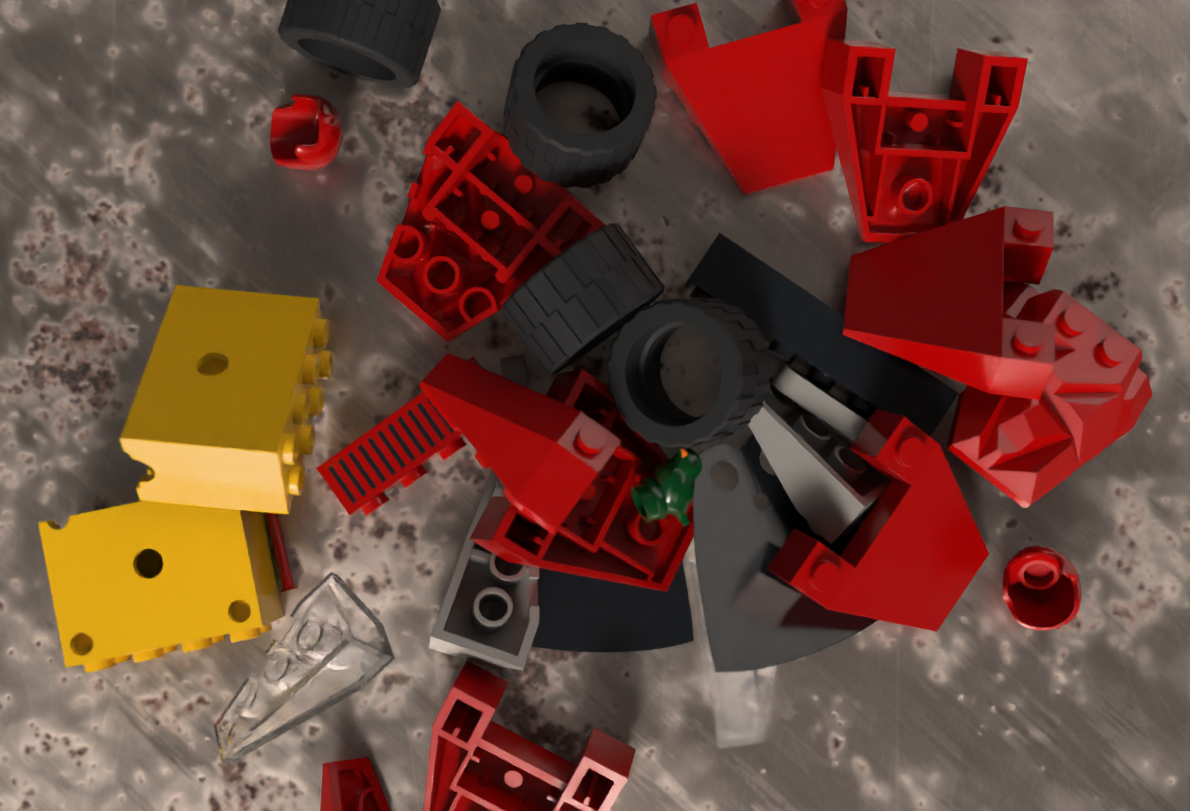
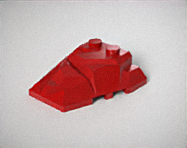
(475, 227)
(1084, 408)

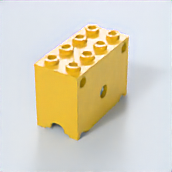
(230, 399)
(157, 579)

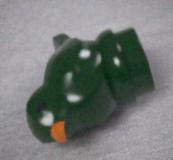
(668, 488)

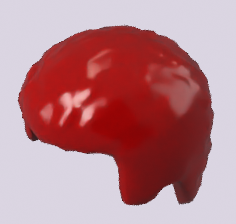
(305, 133)
(1041, 588)

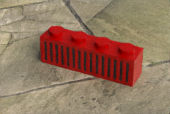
(391, 455)

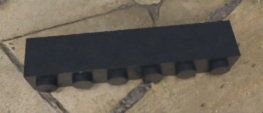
(811, 334)

